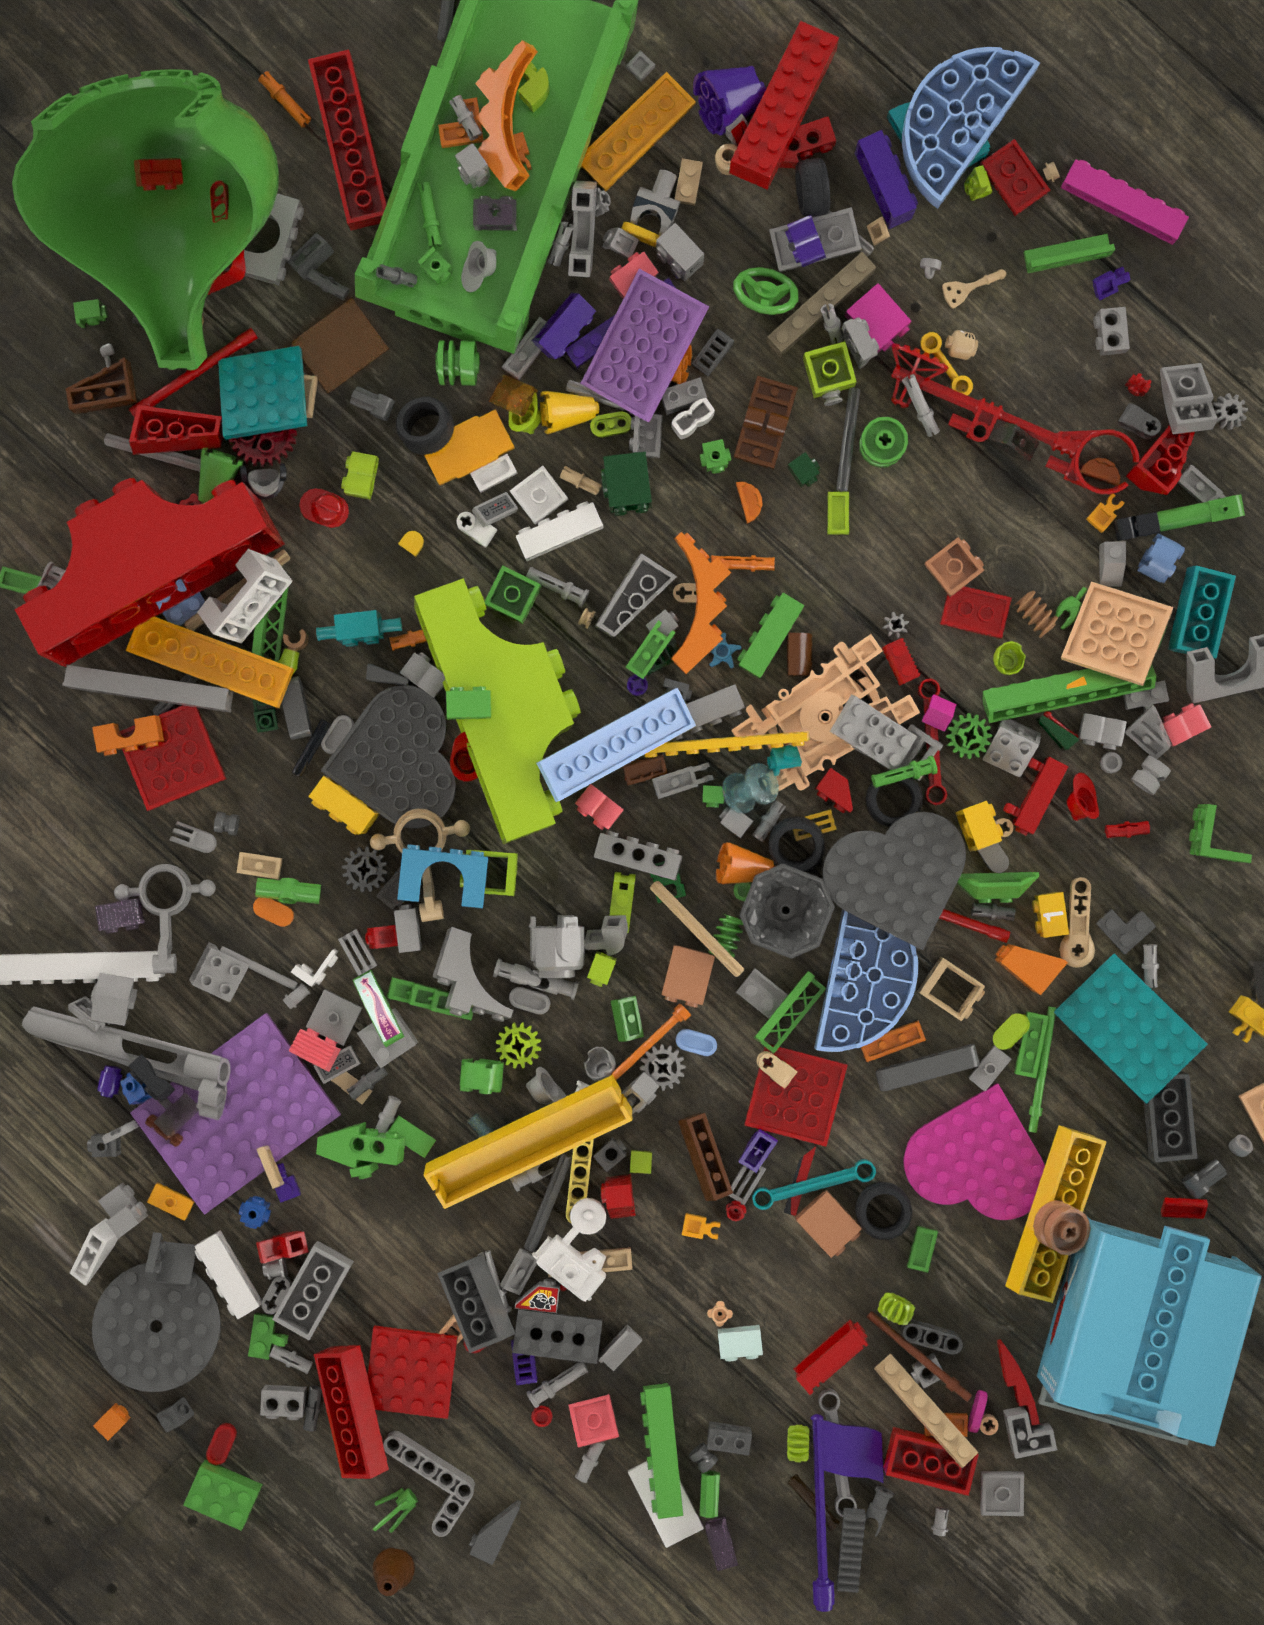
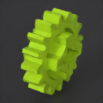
(505, 1048)

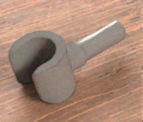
(106, 351)

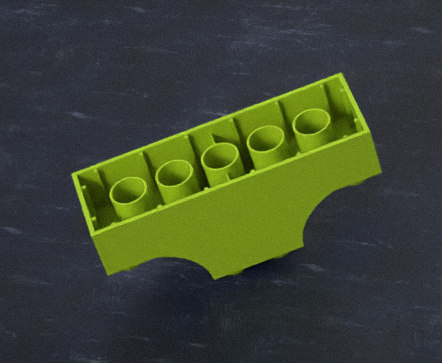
(525, 705)

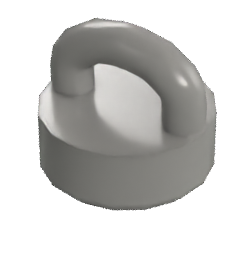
(930, 266)
(1240, 1146)

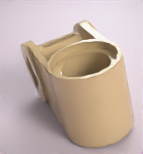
(778, 1070)

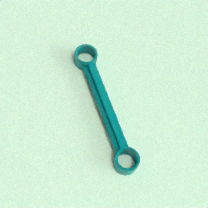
(814, 1184)

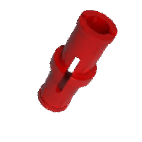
(1127, 829)

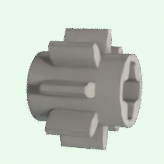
(602, 202)
(902, 623)

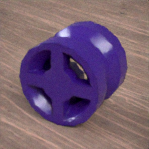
(638, 683)

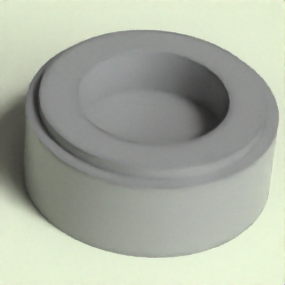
(1111, 762)

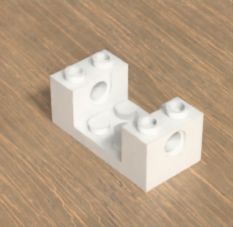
(264, 586)

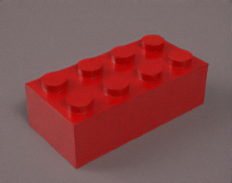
(926, 1462)

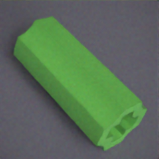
(709, 1494)

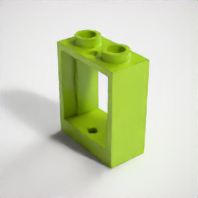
(511, 872)

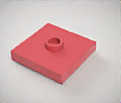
(593, 1421)

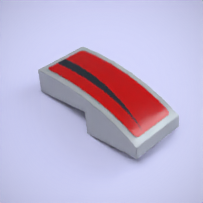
(736, 130)

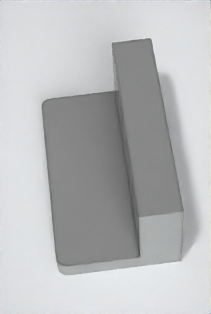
(619, 1347)

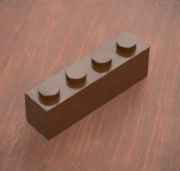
(705, 1157)

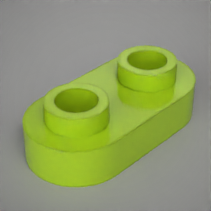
(611, 424)

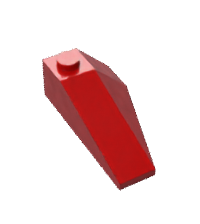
(1162, 463)

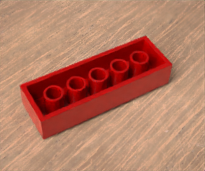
(351, 1412)

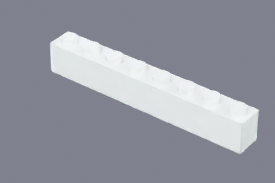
(76, 966)

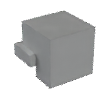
(112, 999)

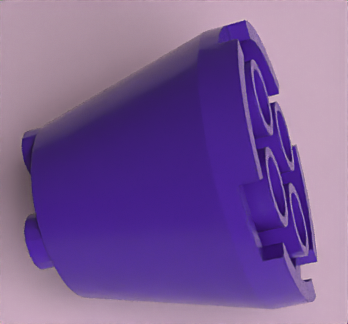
(727, 95)

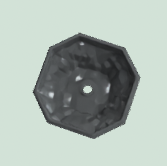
(807, 917)

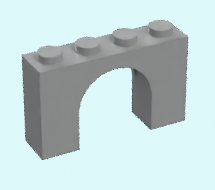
(583, 232)
(271, 264)
(1205, 685)

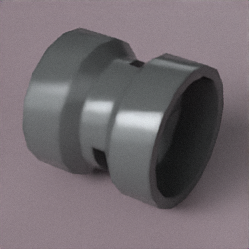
(226, 823)
(703, 1457)

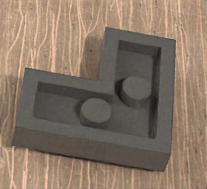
(1125, 935)

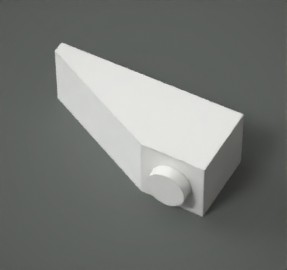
(94, 1252)

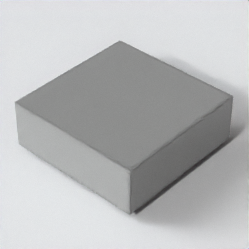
(640, 66)

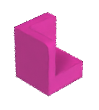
(939, 713)

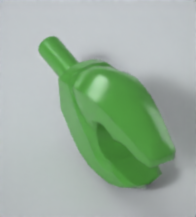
(1071, 605)

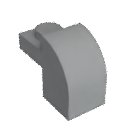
(610, 937)

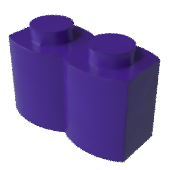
(806, 241)

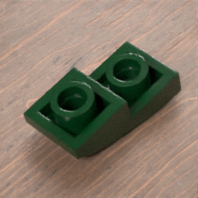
(265, 716)

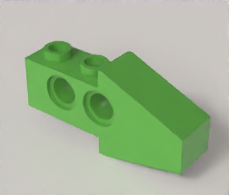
(344, 1147)

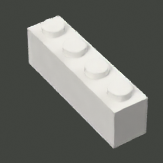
(559, 531)
(228, 1274)

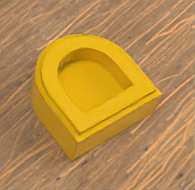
(412, 542)

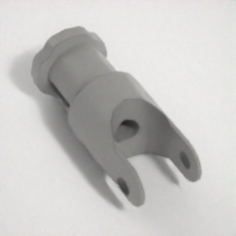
(528, 1176)

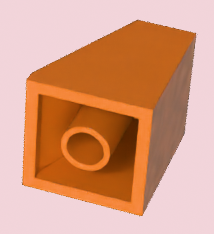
(1030, 967)

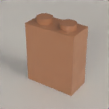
(687, 976)
(829, 1223)

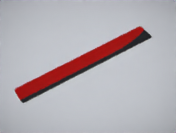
(800, 1175)

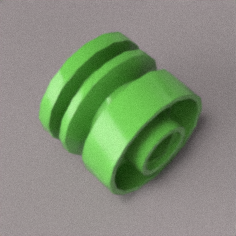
(459, 362)

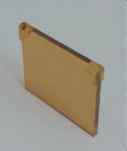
(340, 345)

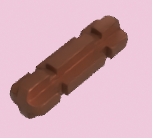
(175, 1140)

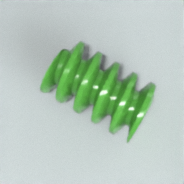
(728, 933)

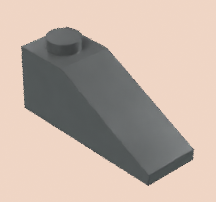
(492, 1535)

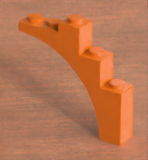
(496, 116)
(707, 576)

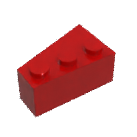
(618, 1196)

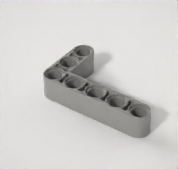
(435, 1476)

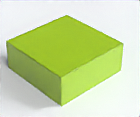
(641, 1162)

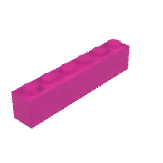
(1124, 202)

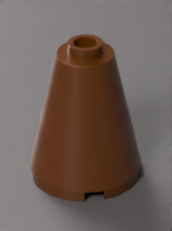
(393, 1570)

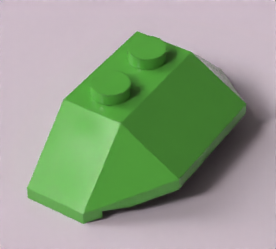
(996, 885)

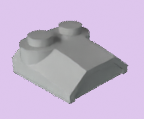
(859, 341)

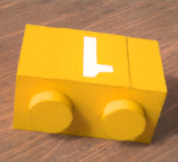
(1050, 914)

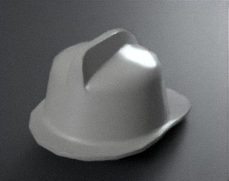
(478, 265)
(543, 1088)

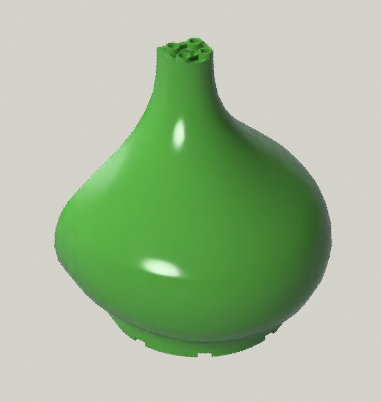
(155, 244)

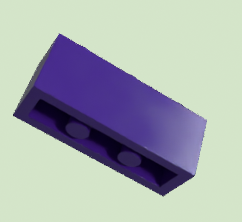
(564, 326)

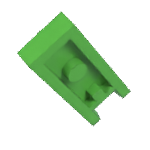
(649, 651)

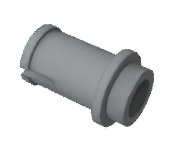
(296, 996)
(940, 1522)

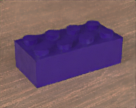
(885, 179)

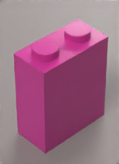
(882, 316)

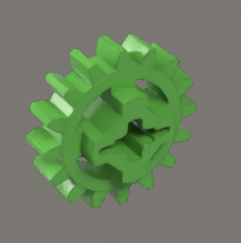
(977, 739)

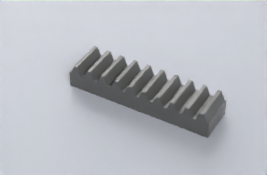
(850, 1550)

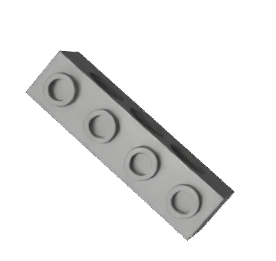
(605, 852)

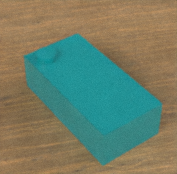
(1201, 610)

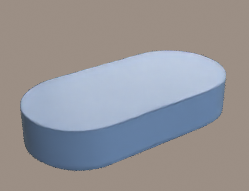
(696, 1042)

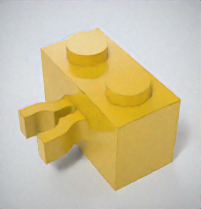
(1250, 1015)

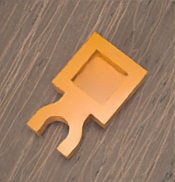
(1103, 514)
(696, 1226)

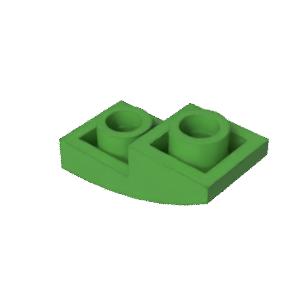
(414, 1137)

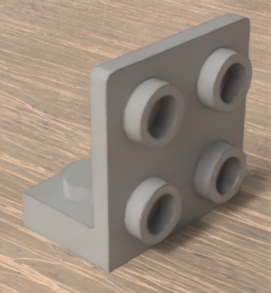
(1012, 747)
(218, 973)

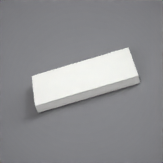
(670, 1529)

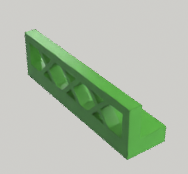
(1068, 253)
(261, 630)
(782, 1009)

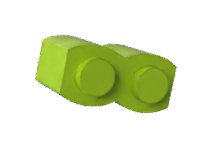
(361, 475)

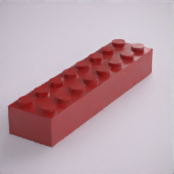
(783, 105)
(349, 138)

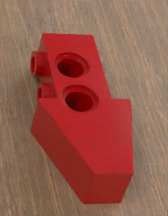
(821, 130)

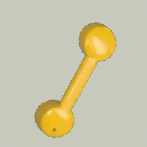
(931, 343)

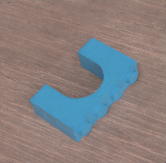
(471, 866)

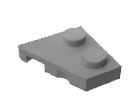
(1150, 733)

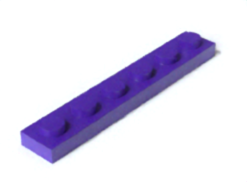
(587, 346)

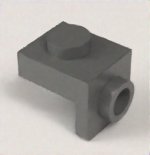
(175, 1415)

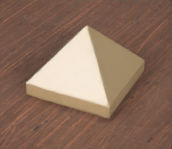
(878, 231)

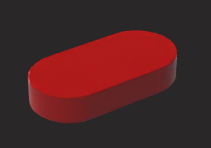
(221, 1444)

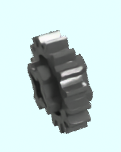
(363, 879)

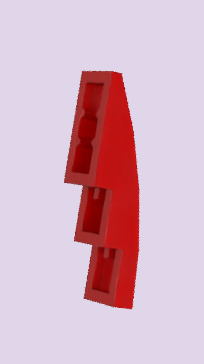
(1014, 1377)

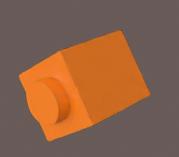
(112, 1421)

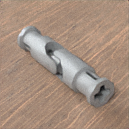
(524, 975)

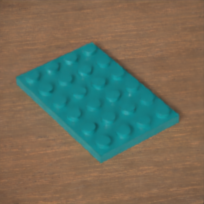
(1130, 1028)

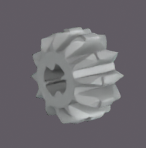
(1236, 407)

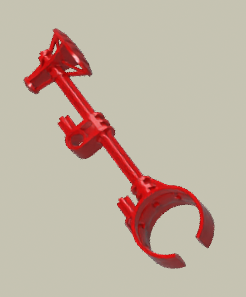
(987, 415)

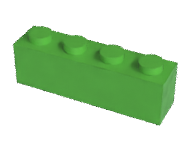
(771, 635)

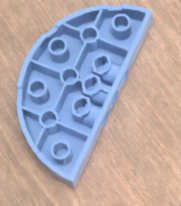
(957, 113)
(866, 985)

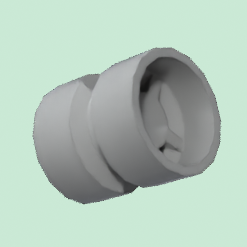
(1150, 775)

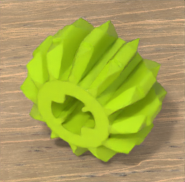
(896, 1308)
(798, 1443)

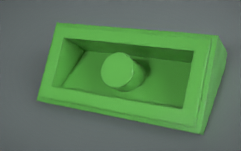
(627, 1018)

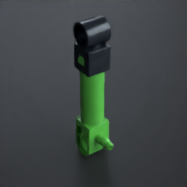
(1179, 517)

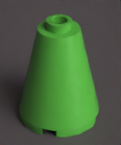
(214, 470)

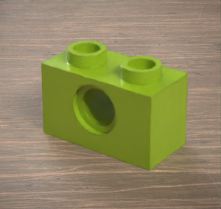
(601, 969)

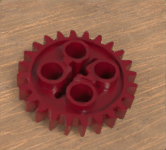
(279, 441)

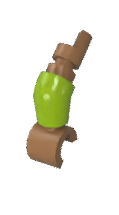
(290, 655)

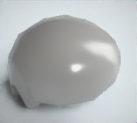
(599, 1063)

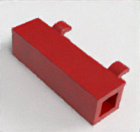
(1039, 795)

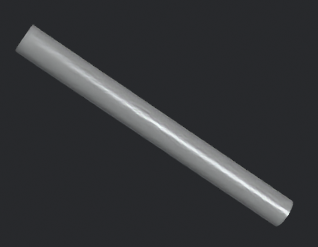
(262, 969)

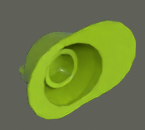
(530, 420)

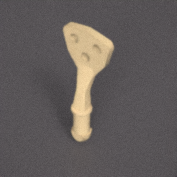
(965, 289)

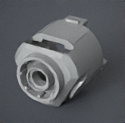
(557, 949)

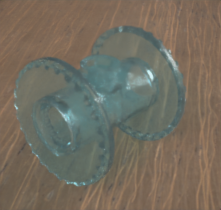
(756, 786)

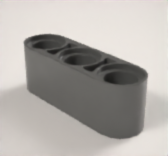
(296, 710)
(938, 1343)

